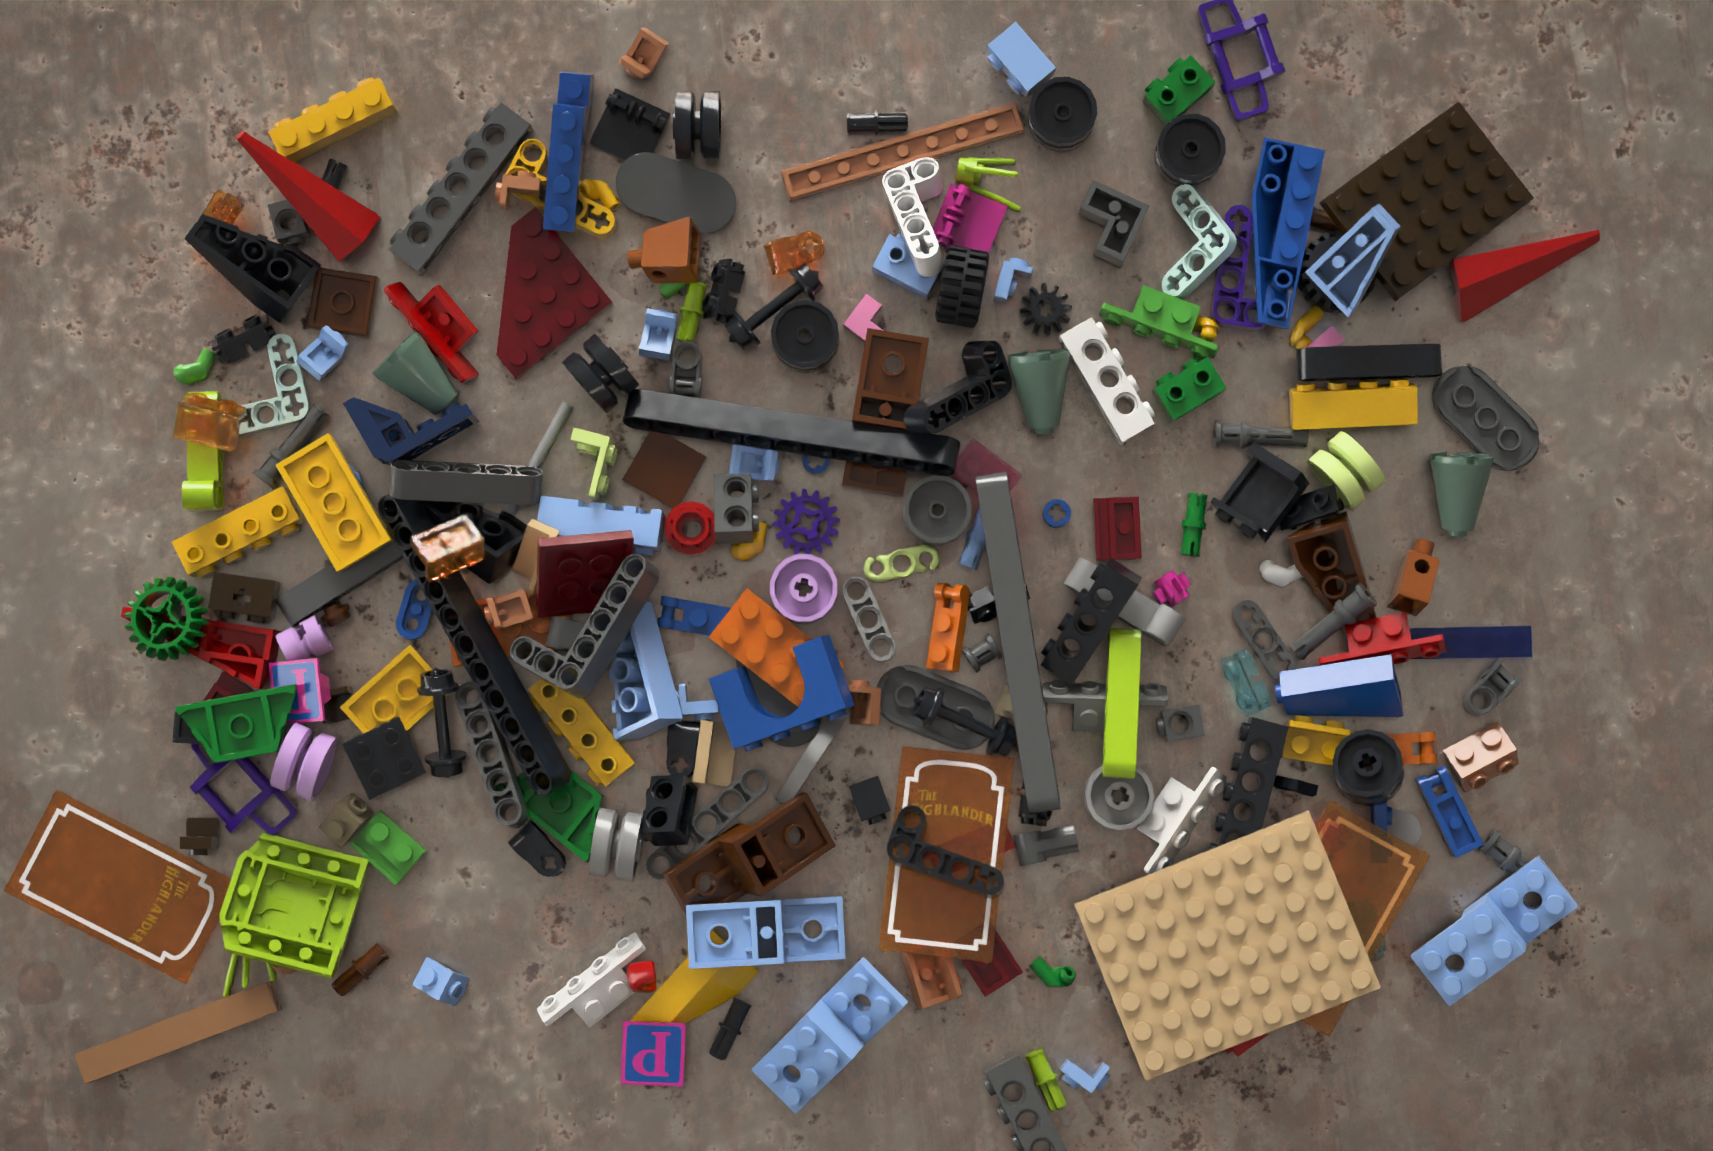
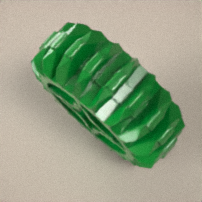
(161, 630)

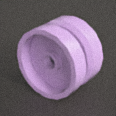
(798, 571)
(304, 762)

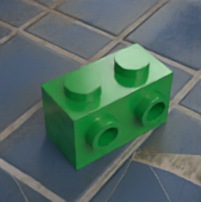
(1178, 90)
(1188, 389)

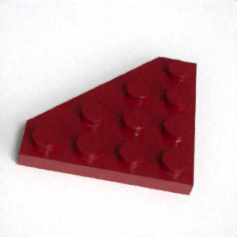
(544, 295)

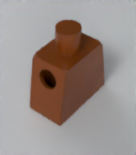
(669, 252)
(1415, 579)

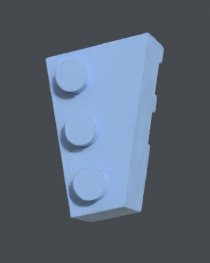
(1354, 259)

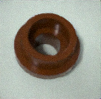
(335, 613)

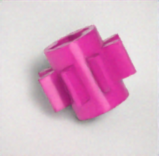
(1171, 588)

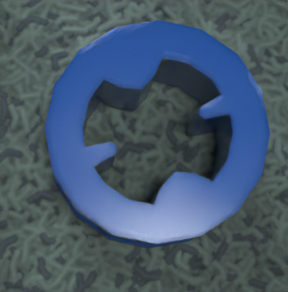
(818, 469)
(1064, 507)

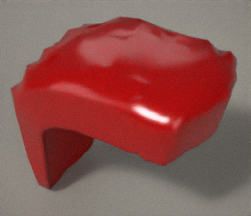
(642, 977)

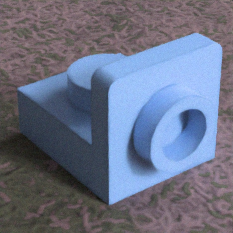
(1006, 284)

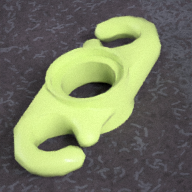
(912, 553)

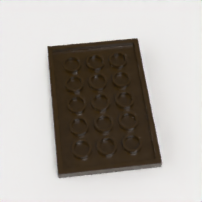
(1442, 190)

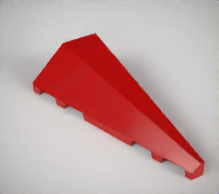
(330, 213)
(1493, 275)
(233, 648)

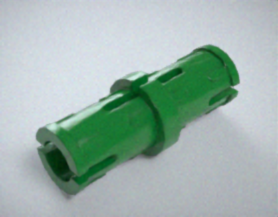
(1193, 524)

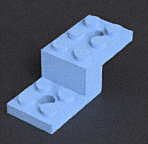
(1494, 930)
(765, 932)
(829, 1035)

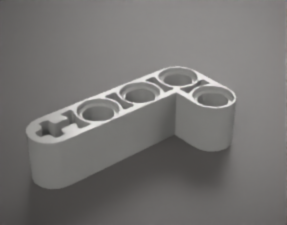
(1140, 612)

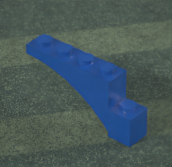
(566, 150)

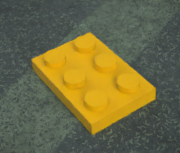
(391, 694)

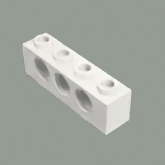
(1122, 425)

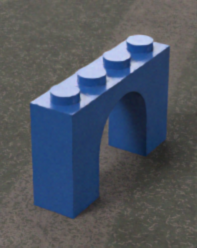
(824, 696)

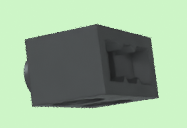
(729, 508)

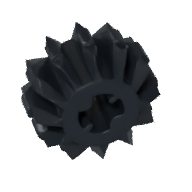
(1056, 308)

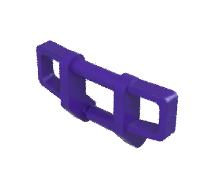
(1215, 39)
(234, 821)

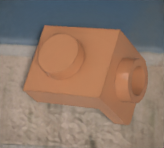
(644, 54)
(523, 183)
(508, 610)
(866, 702)

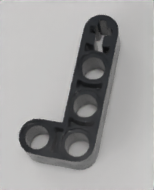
(985, 384)
(947, 862)

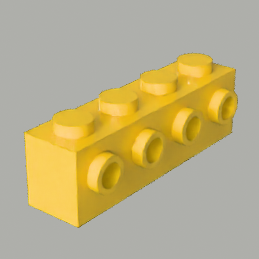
(333, 121)
(1353, 405)
(237, 532)
(585, 732)

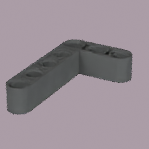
(594, 632)

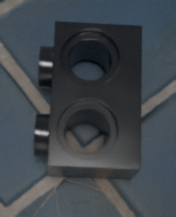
(669, 810)

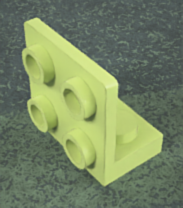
(590, 444)

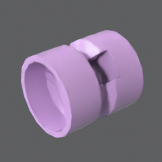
(305, 641)

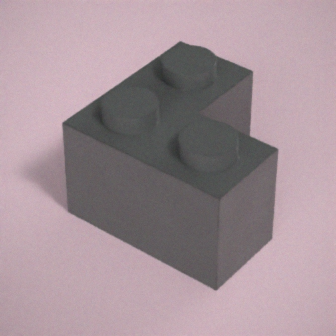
(1119, 216)

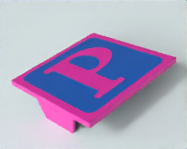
(312, 688)
(653, 1053)

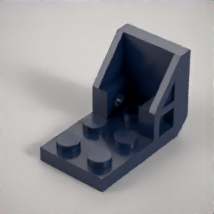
(381, 426)

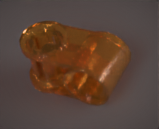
(788, 251)

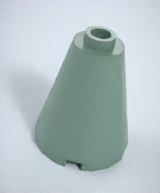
(417, 375)
(1040, 386)
(1460, 488)

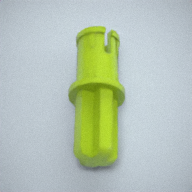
(691, 312)
(1046, 1080)

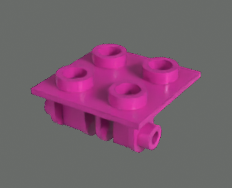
(968, 219)

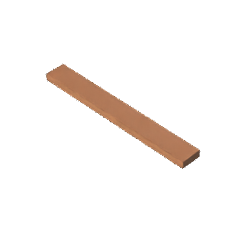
(891, 153)

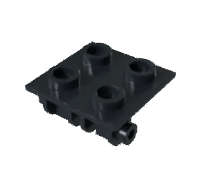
(629, 125)
(384, 758)

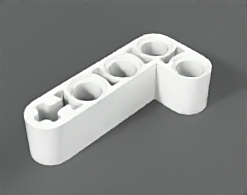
(905, 191)

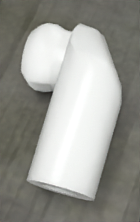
(1278, 575)

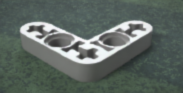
(810, 758)

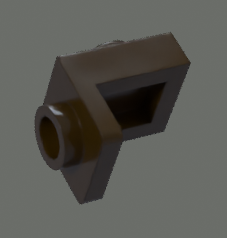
(200, 835)

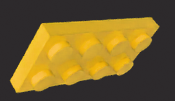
(334, 502)

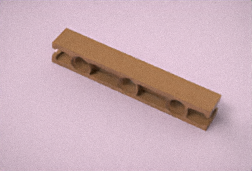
(178, 1032)

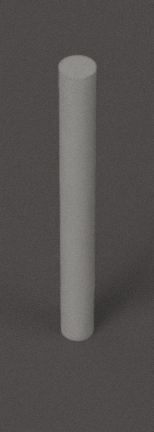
(546, 443)

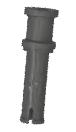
(1243, 437)
(294, 442)
(1344, 613)
(1511, 854)

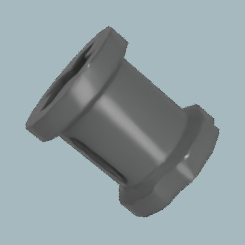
(982, 653)

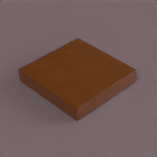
(342, 302)
(664, 468)

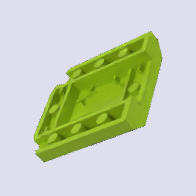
(292, 904)

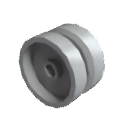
(1120, 815)
(610, 844)

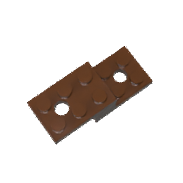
(884, 400)
(752, 856)

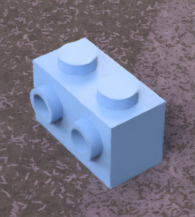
(1019, 60)
(897, 266)

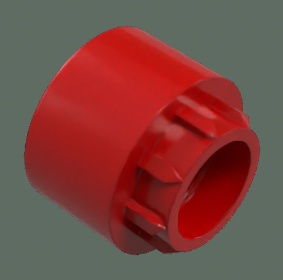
(679, 517)

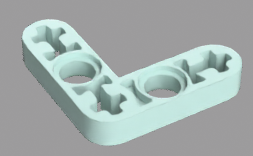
(1206, 246)
(279, 404)

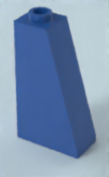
(1342, 689)

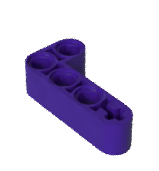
(1236, 268)

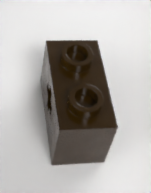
(225, 593)

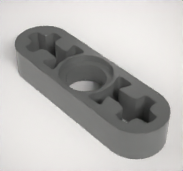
(1257, 616)

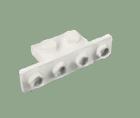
(1176, 815)
(597, 988)

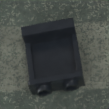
(1261, 494)

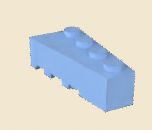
(577, 518)
(642, 681)

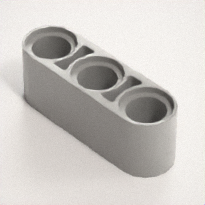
(865, 604)

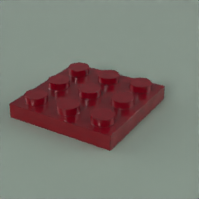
(577, 570)

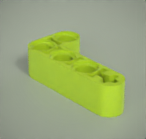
(204, 474)

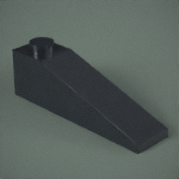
(259, 268)
(500, 532)

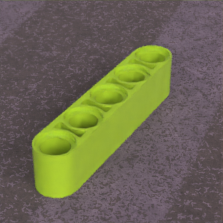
(1121, 703)

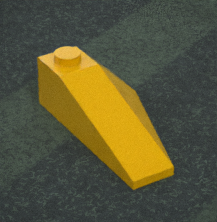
(695, 991)

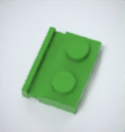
(388, 847)

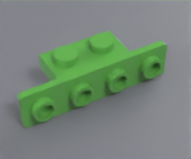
(1163, 318)

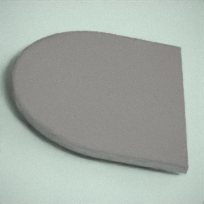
(1405, 827)

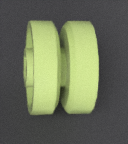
(1348, 469)

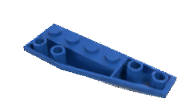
(1281, 222)

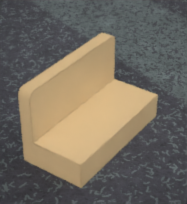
(527, 556)
(714, 755)

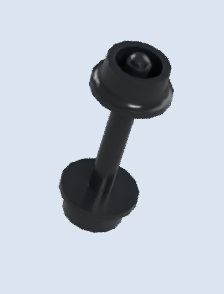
(805, 281)
(437, 684)
(928, 706)

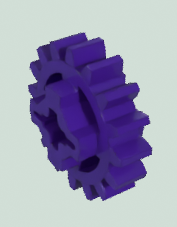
(823, 514)

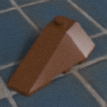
(1330, 560)

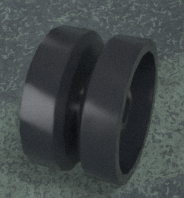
(697, 125)
(1062, 132)
(1200, 136)
(808, 354)
(603, 371)
(1366, 749)

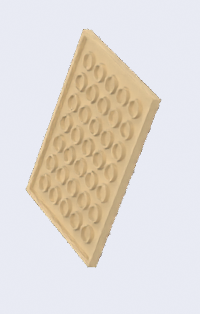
(1227, 945)

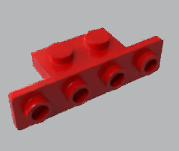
(440, 324)
(1385, 637)

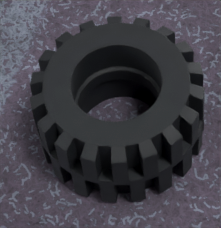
(1311, 255)
(962, 286)

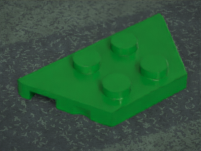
(241, 723)
(565, 813)

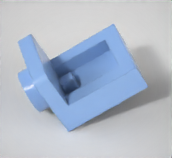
(658, 334)
(323, 353)
(758, 462)
(700, 709)
(440, 982)
(1075, 1076)

